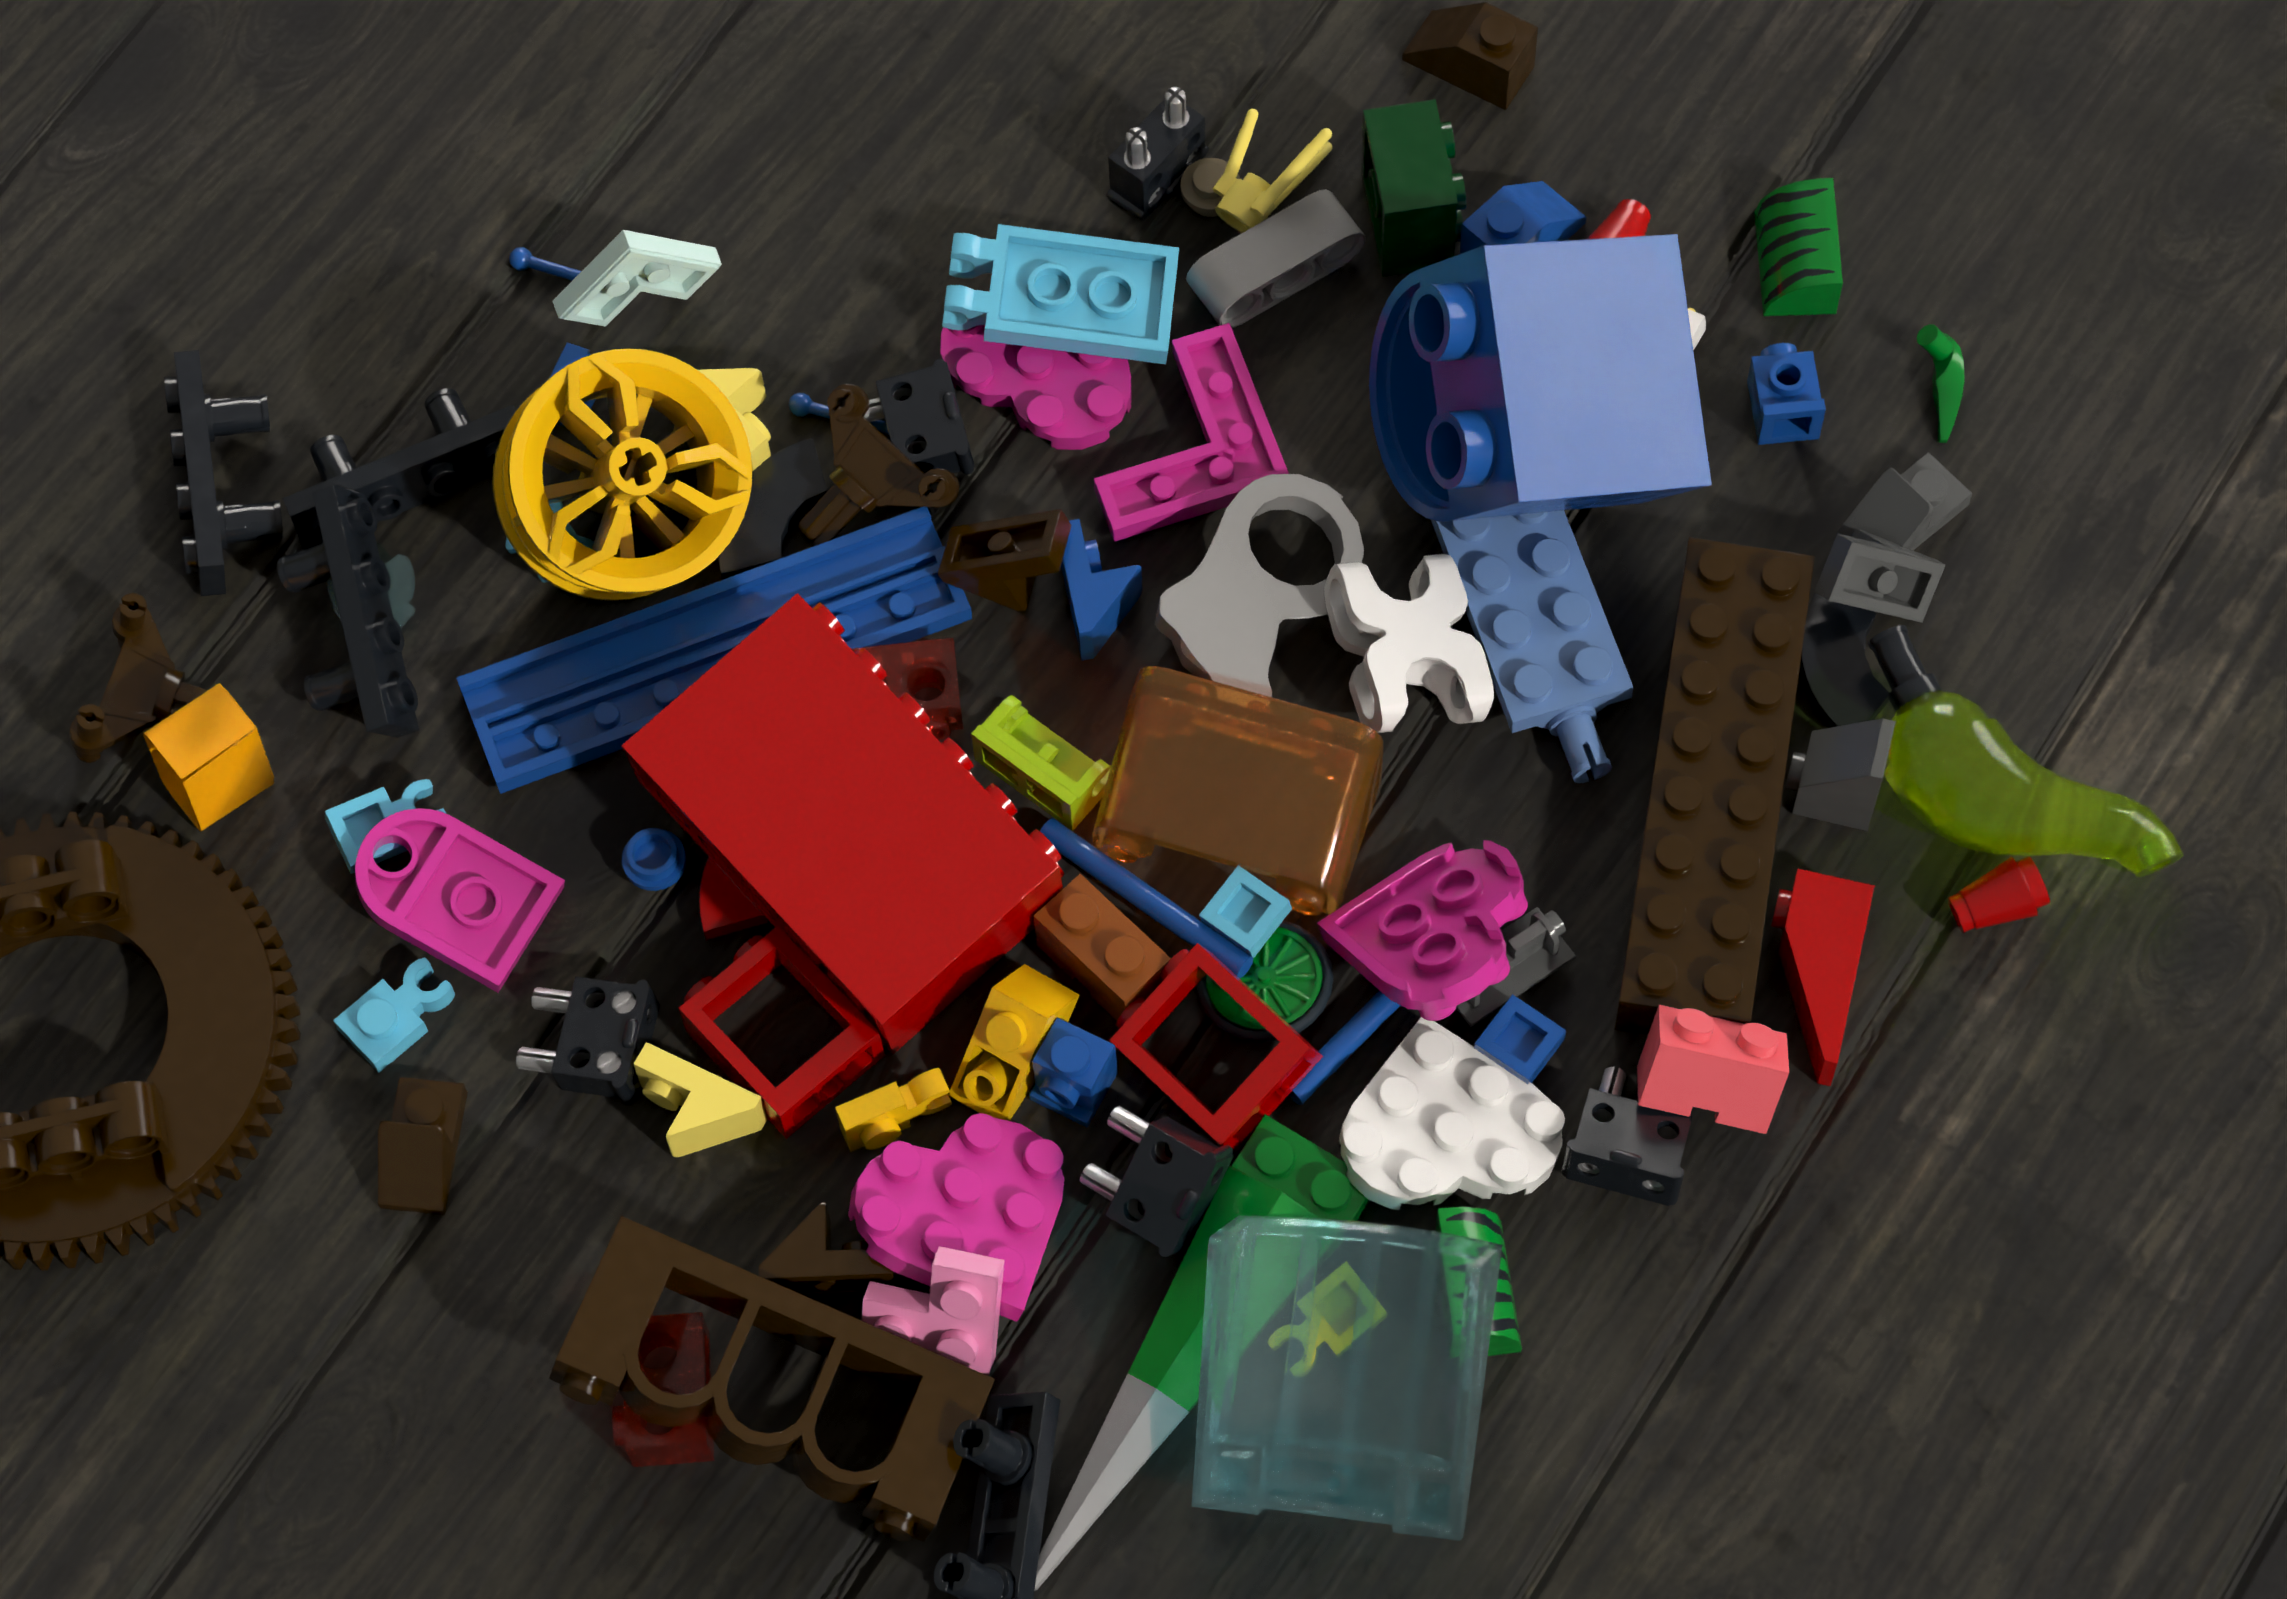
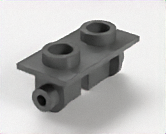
(1533, 954)

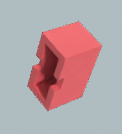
(1713, 1067)

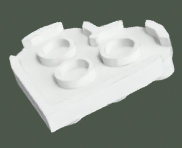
(1446, 1123)

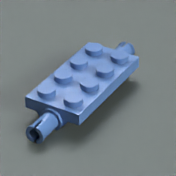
(1540, 628)

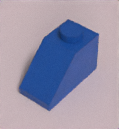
(1521, 215)

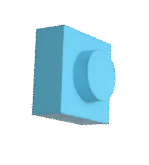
(1245, 911)

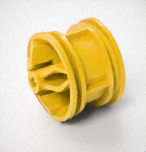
(623, 474)

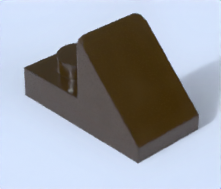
(1005, 555)
(420, 1145)
(814, 1270)

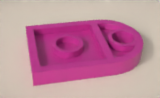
(458, 894)

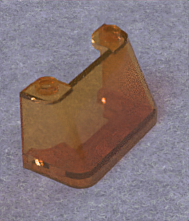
(1241, 784)

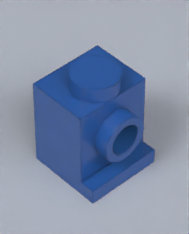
(1785, 395)
(1073, 1072)

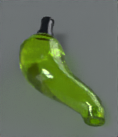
(1988, 794)

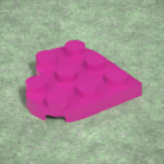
(1052, 392)
(1433, 927)
(982, 1194)

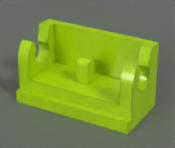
(1039, 763)

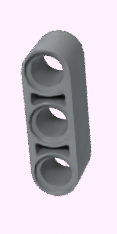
(1276, 258)

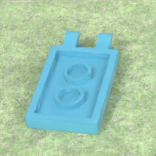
(1066, 292)

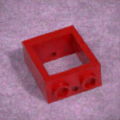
(817, 1079)
(1264, 1086)

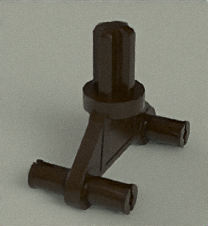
(869, 471)
(141, 687)

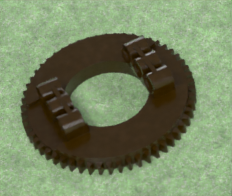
(139, 1149)

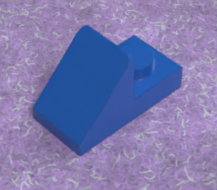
(1095, 596)

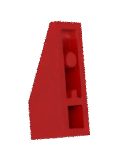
(1820, 956)

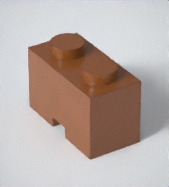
(1099, 946)

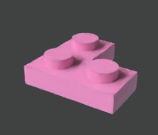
(955, 1318)

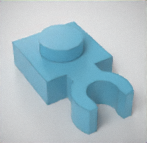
(355, 818)
(388, 1021)

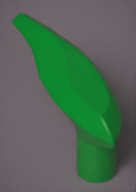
(1947, 376)

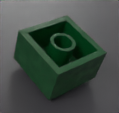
(1411, 186)

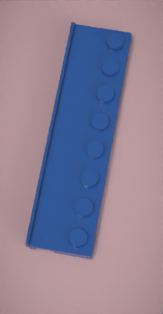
(612, 679)

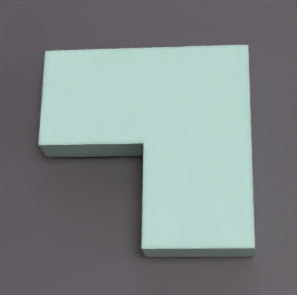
(631, 266)

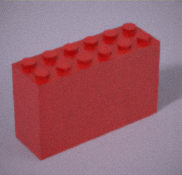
(847, 819)

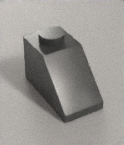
(1841, 772)

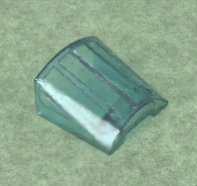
(1343, 1371)

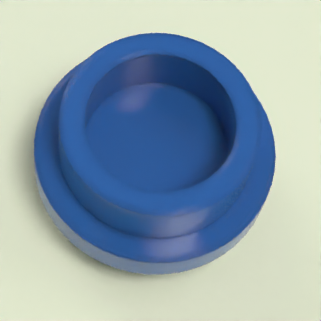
(654, 859)

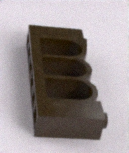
(603, 1358)

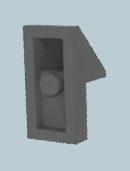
(1909, 505)
(1879, 576)

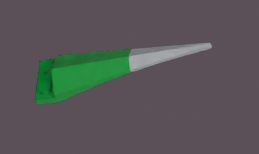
(1270, 1177)

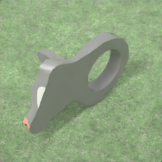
(1230, 607)

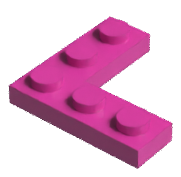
(1208, 475)

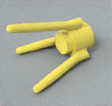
(1253, 199)

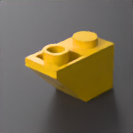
(1007, 1037)

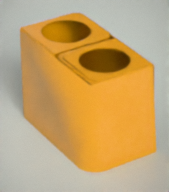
(206, 761)

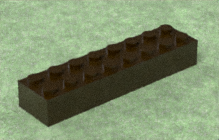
(1716, 784)

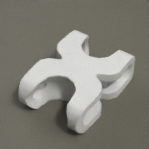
(1408, 643)

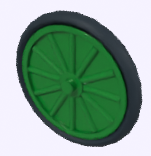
(1287, 974)

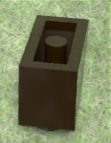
(1476, 50)

